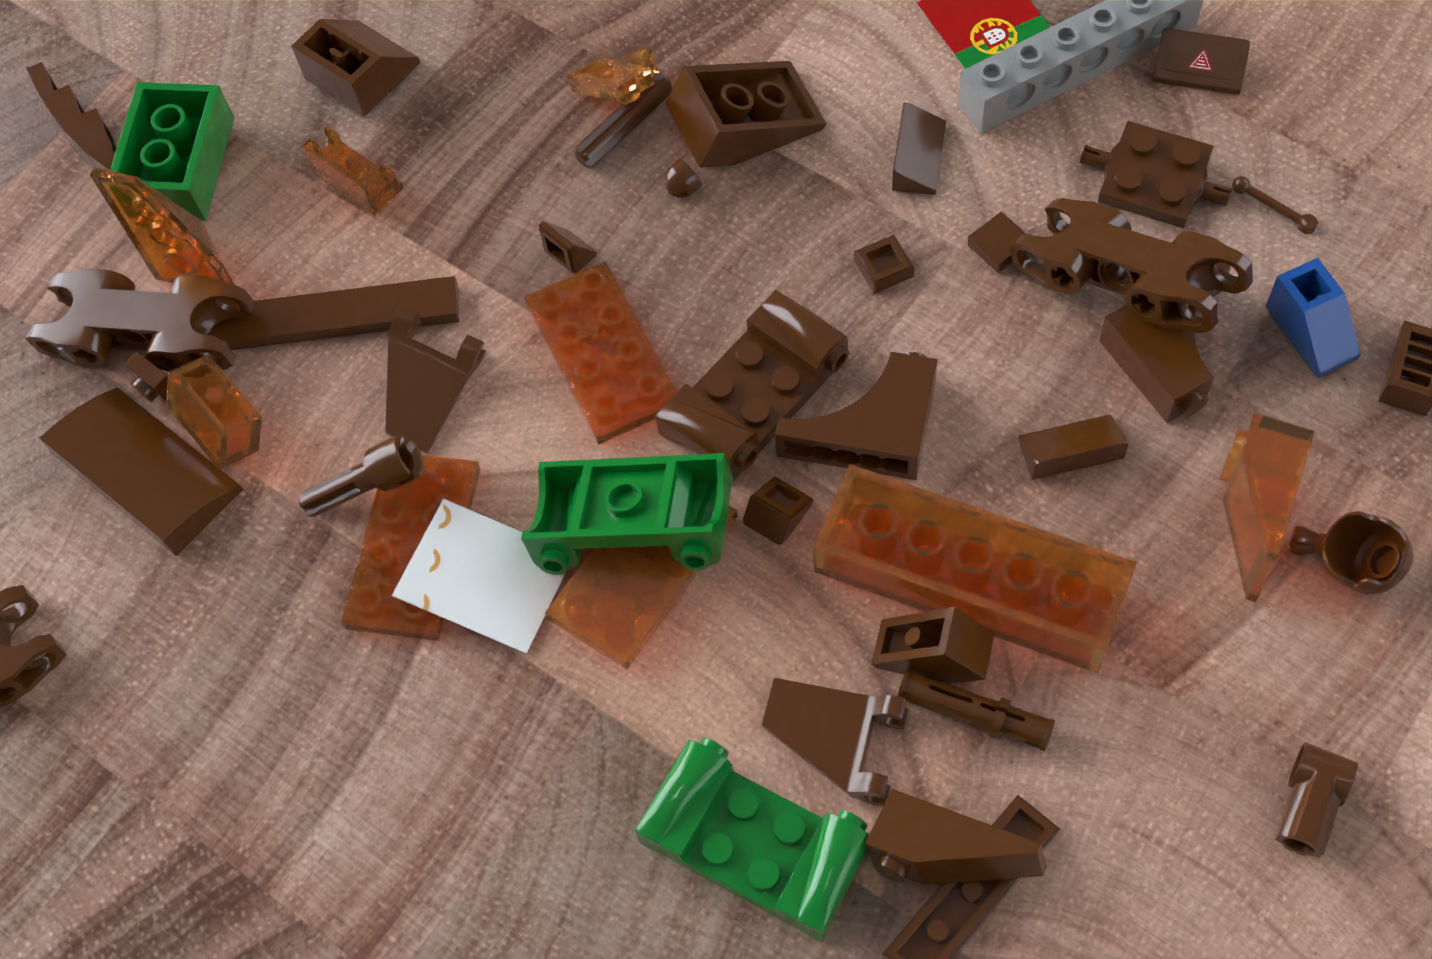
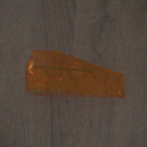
(161, 231)

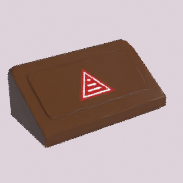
(1201, 60)

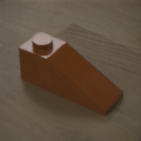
(943, 846)

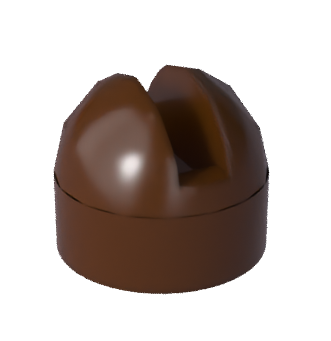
(681, 180)

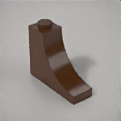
(1160, 361)
(876, 432)

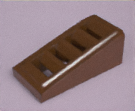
(1403, 392)

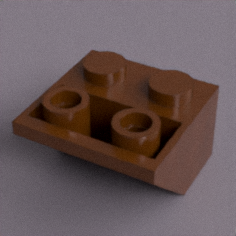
(352, 62)

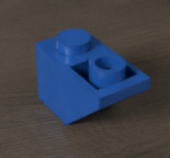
(1314, 317)

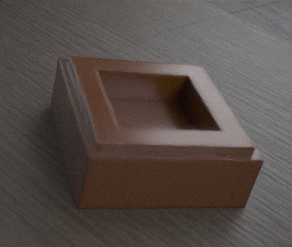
(994, 240)
(884, 264)

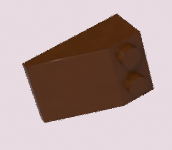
(741, 110)

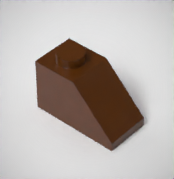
(935, 644)

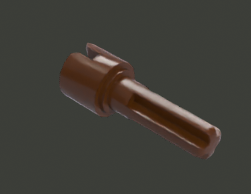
(384, 467)

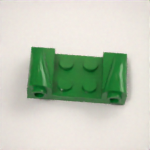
(631, 504)
(754, 839)

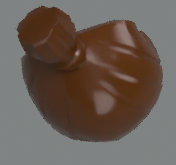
(1359, 551)

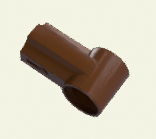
(1319, 788)

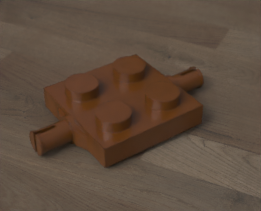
(1155, 174)

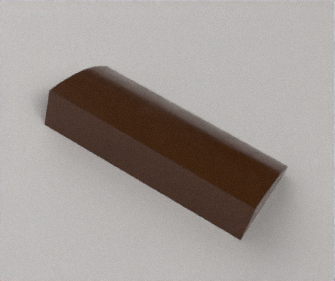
(142, 468)

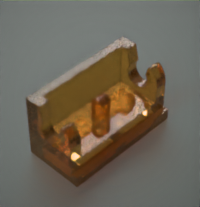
(352, 173)

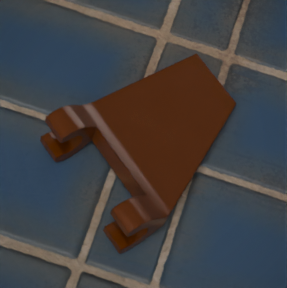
(423, 380)
(834, 732)

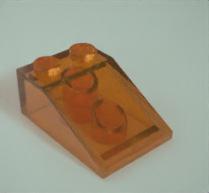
(1260, 493)

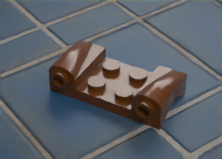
(755, 383)

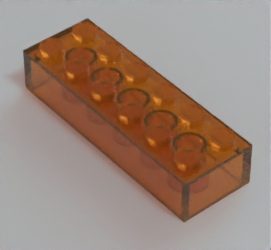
(992, 568)

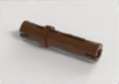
(977, 710)

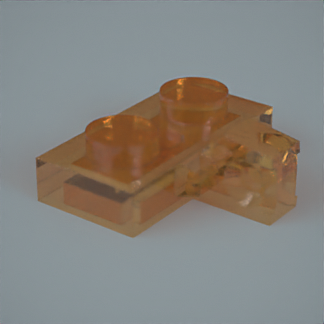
(616, 80)

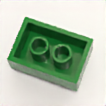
(176, 141)

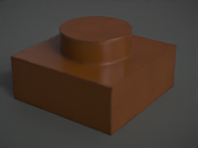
(149, 379)

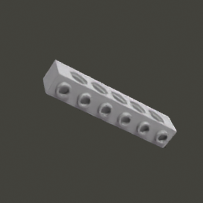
(1067, 56)

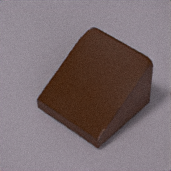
(565, 247)
(776, 510)

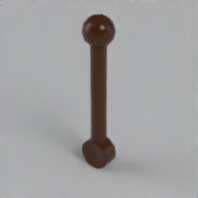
(1306, 223)

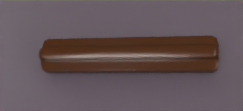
(621, 122)

